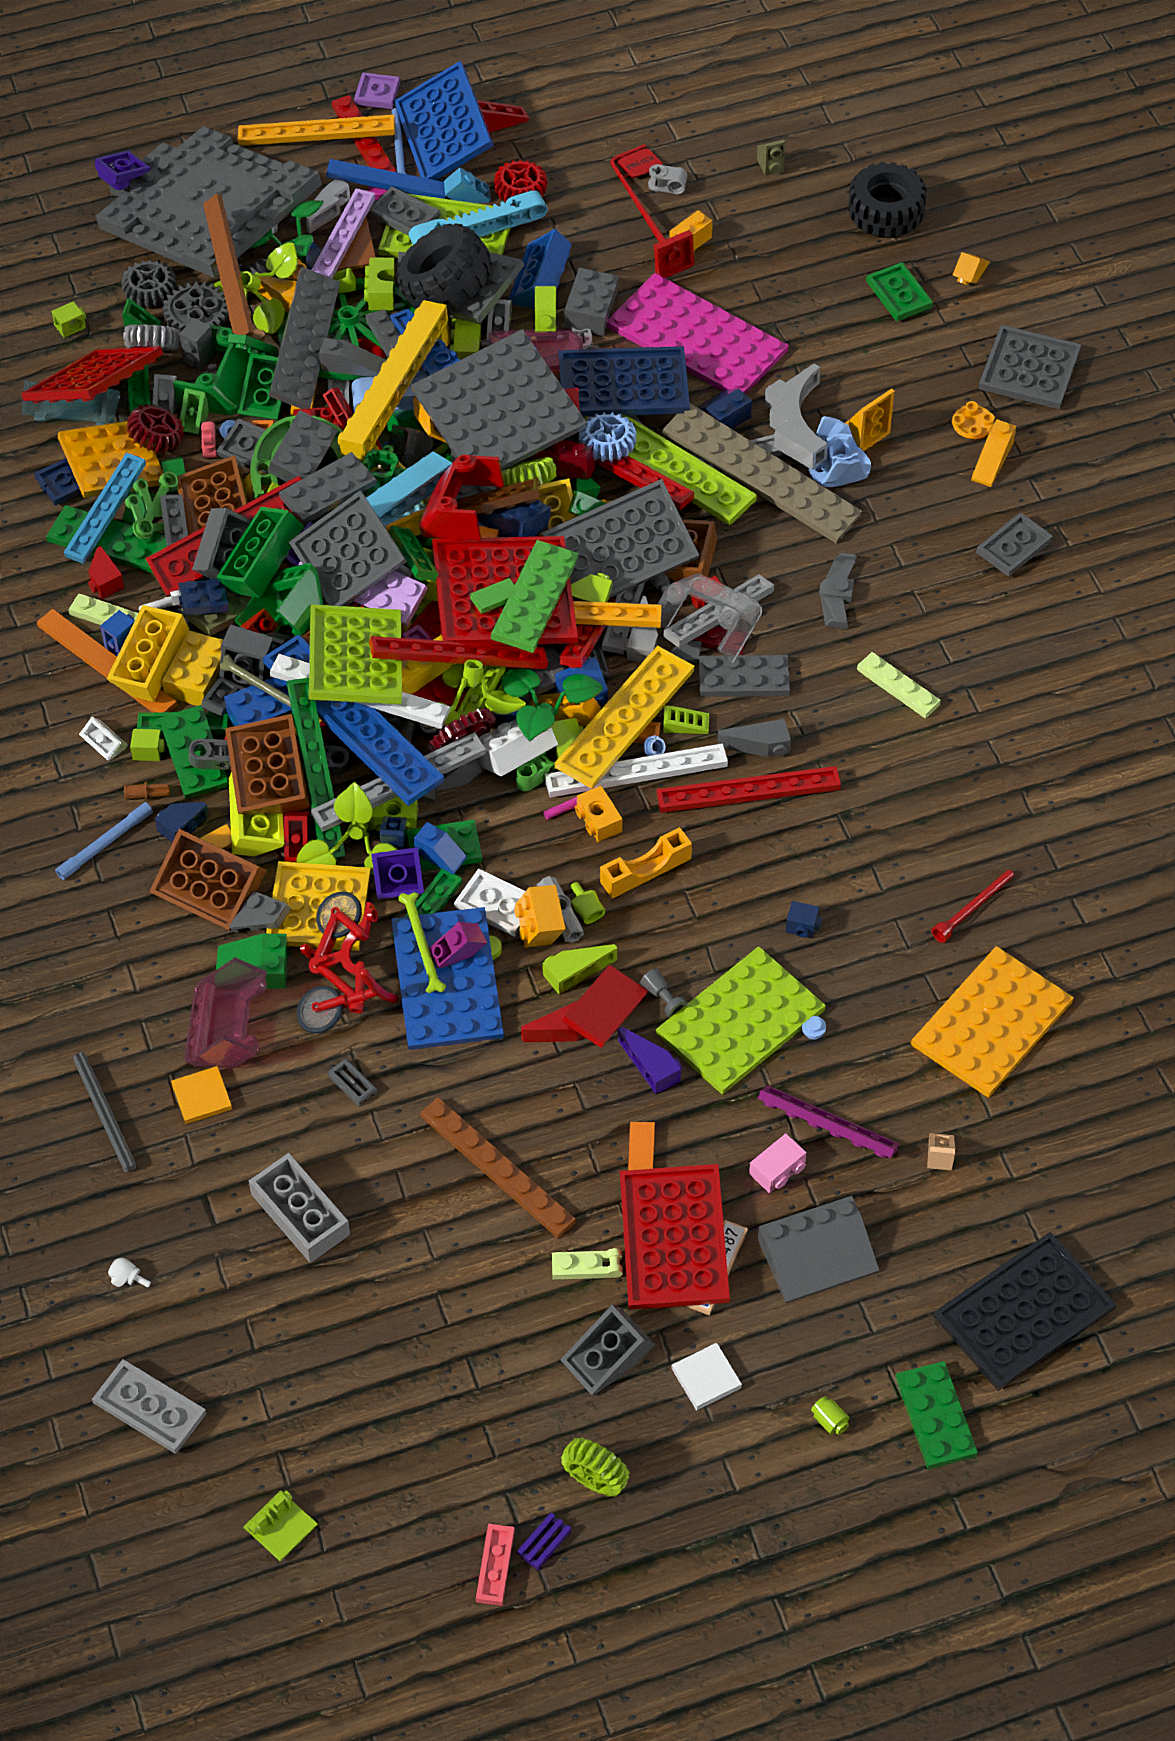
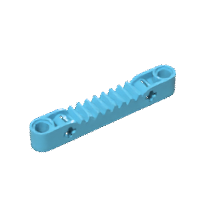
(527, 206)

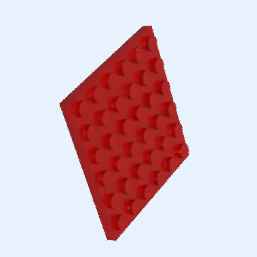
(473, 565)

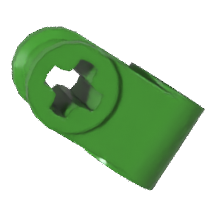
(533, 772)

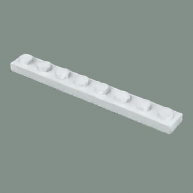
(412, 707)
(644, 769)

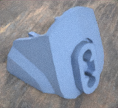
(844, 460)

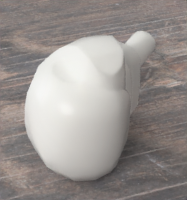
(124, 1272)

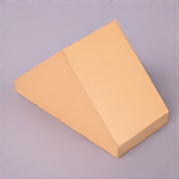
(941, 1151)

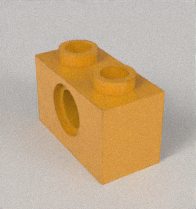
(597, 802)

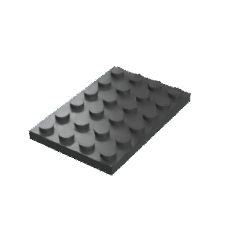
(629, 538)

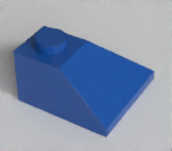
(591, 669)

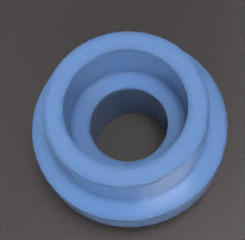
(658, 743)

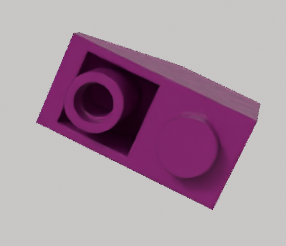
(457, 944)

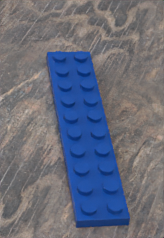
(370, 737)

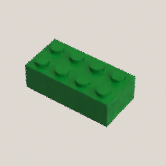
(260, 552)

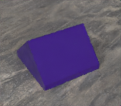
(397, 873)

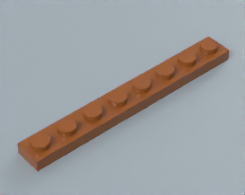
(498, 1168)

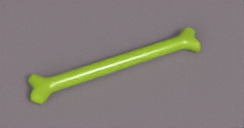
(434, 983)

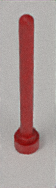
(943, 930)

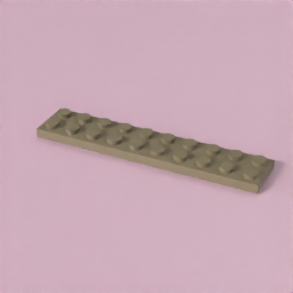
(763, 473)

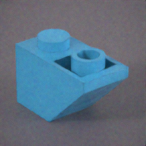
(466, 187)

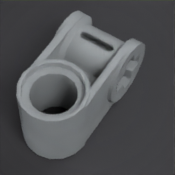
(669, 179)

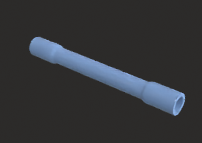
(131, 820)

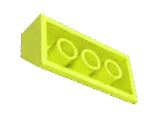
(254, 832)

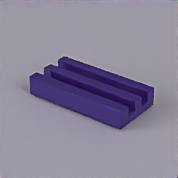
(558, 1524)

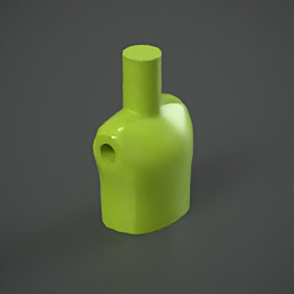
(587, 904)

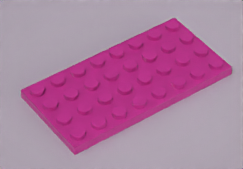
(715, 343)

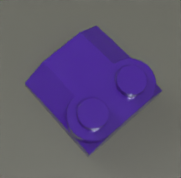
(120, 169)

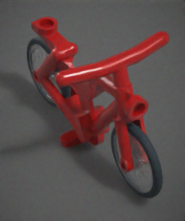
(323, 1005)

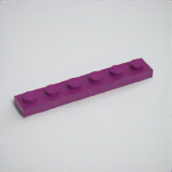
(836, 1125)

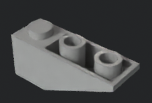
(641, 641)

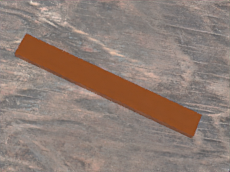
(228, 266)

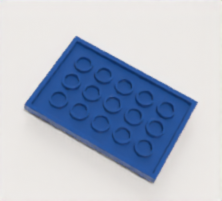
(443, 122)
(470, 1001)

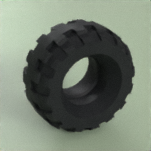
(444, 267)

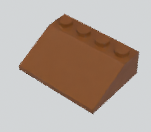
(210, 488)
(267, 767)
(206, 879)

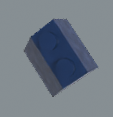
(729, 407)

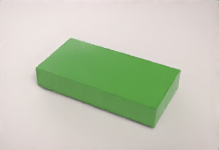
(492, 596)

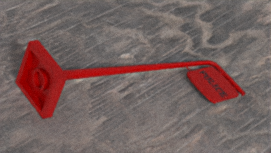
(670, 254)

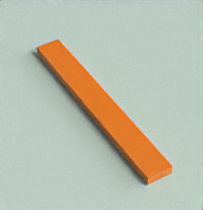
(94, 654)

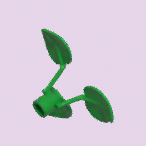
(301, 242)
(538, 719)

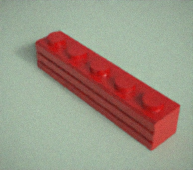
(338, 406)

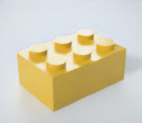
(193, 668)

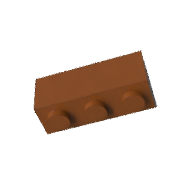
(704, 539)

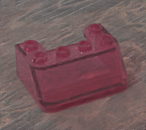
(221, 1016)

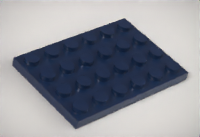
(627, 380)

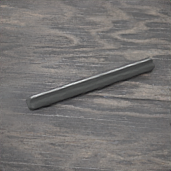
(104, 1112)

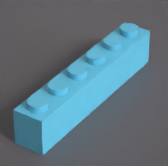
(408, 488)

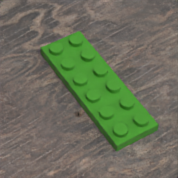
(534, 596)

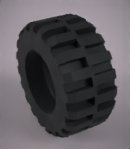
(883, 217)

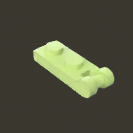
(586, 1264)

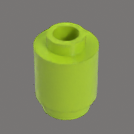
(830, 1416)

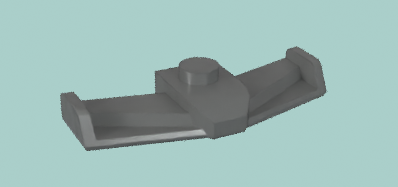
(837, 590)

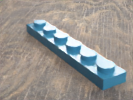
(105, 508)

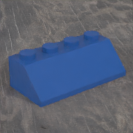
(543, 266)

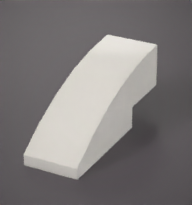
(334, 196)

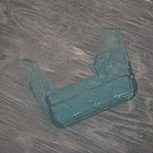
(99, 410)

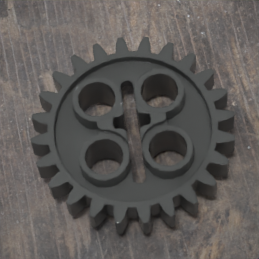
(195, 302)

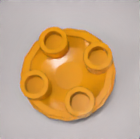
(972, 421)

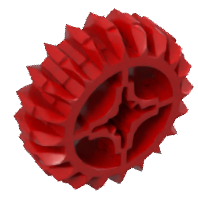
(519, 178)

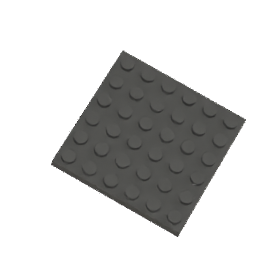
(499, 403)

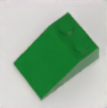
(256, 388)
(263, 951)

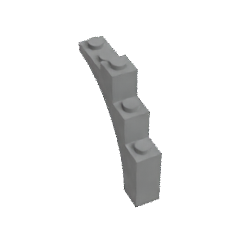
(791, 431)

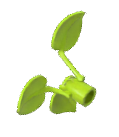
(270, 314)
(470, 676)
(349, 806)

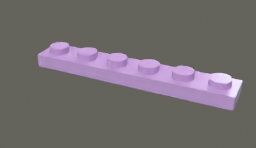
(344, 233)

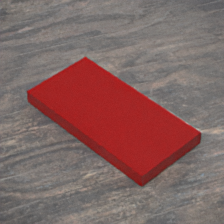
(605, 1006)

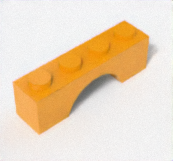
(667, 854)

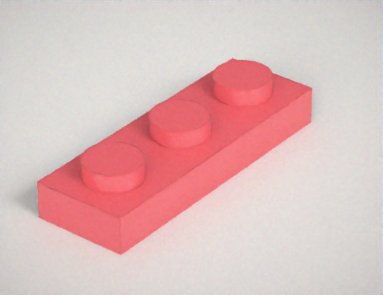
(495, 1564)

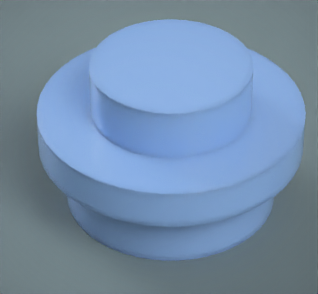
(814, 1027)

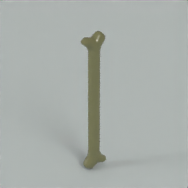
(229, 665)

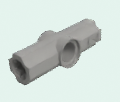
(573, 929)

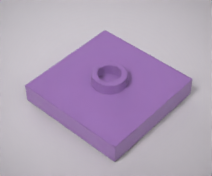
(377, 90)

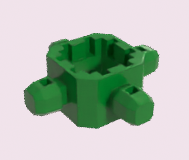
(385, 458)

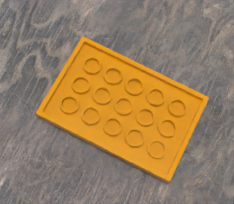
(992, 1021)

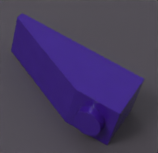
(651, 1060)

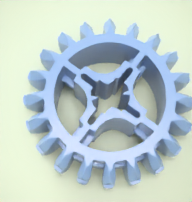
(609, 436)

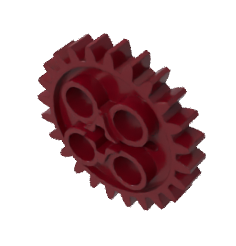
(476, 722)

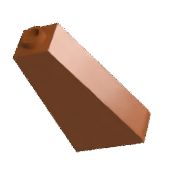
(359, 252)

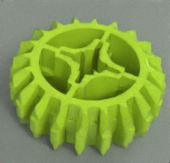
(542, 468)
(595, 1467)

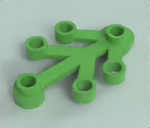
(151, 506)

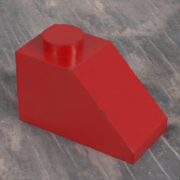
(104, 575)
(295, 833)

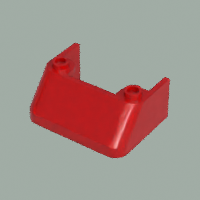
(441, 514)

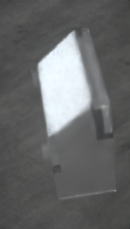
(737, 615)

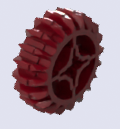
(155, 428)

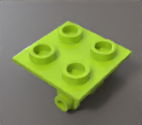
(280, 1525)

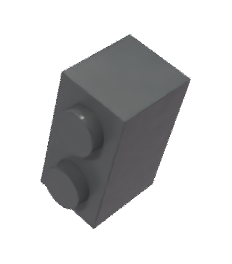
(197, 344)

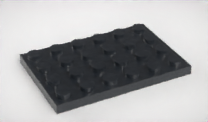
(1024, 1311)

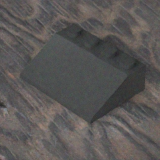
(818, 1249)

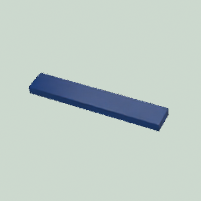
(384, 179)

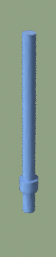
(398, 143)

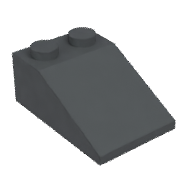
(607, 1350)

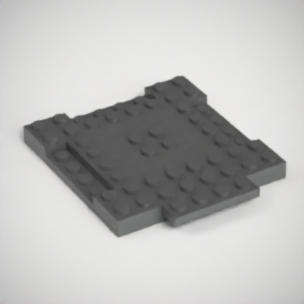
(166, 204)

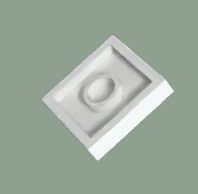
(706, 1376)

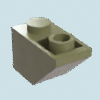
(771, 157)

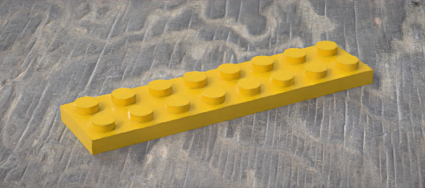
(624, 717)

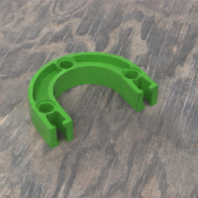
(268, 445)

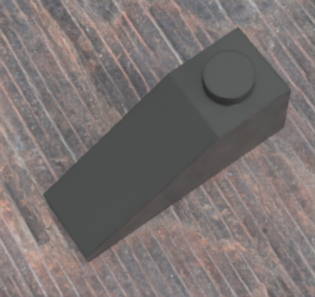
(347, 358)
(759, 739)

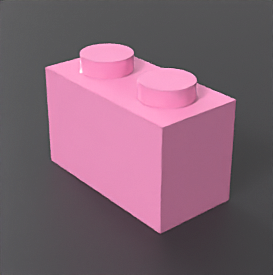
(778, 1163)

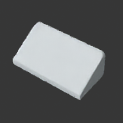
(103, 738)

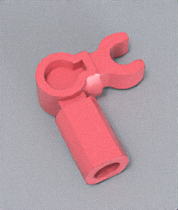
(209, 440)

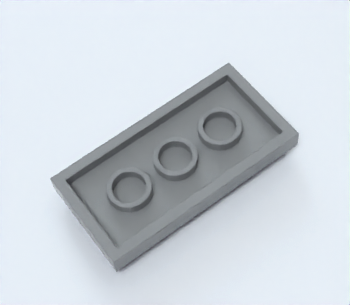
(149, 1406)

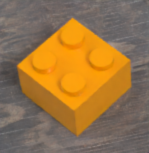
(539, 916)

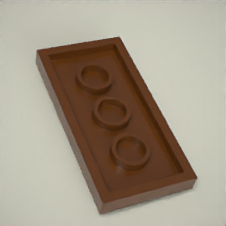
(504, 497)

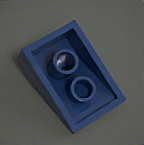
(519, 521)

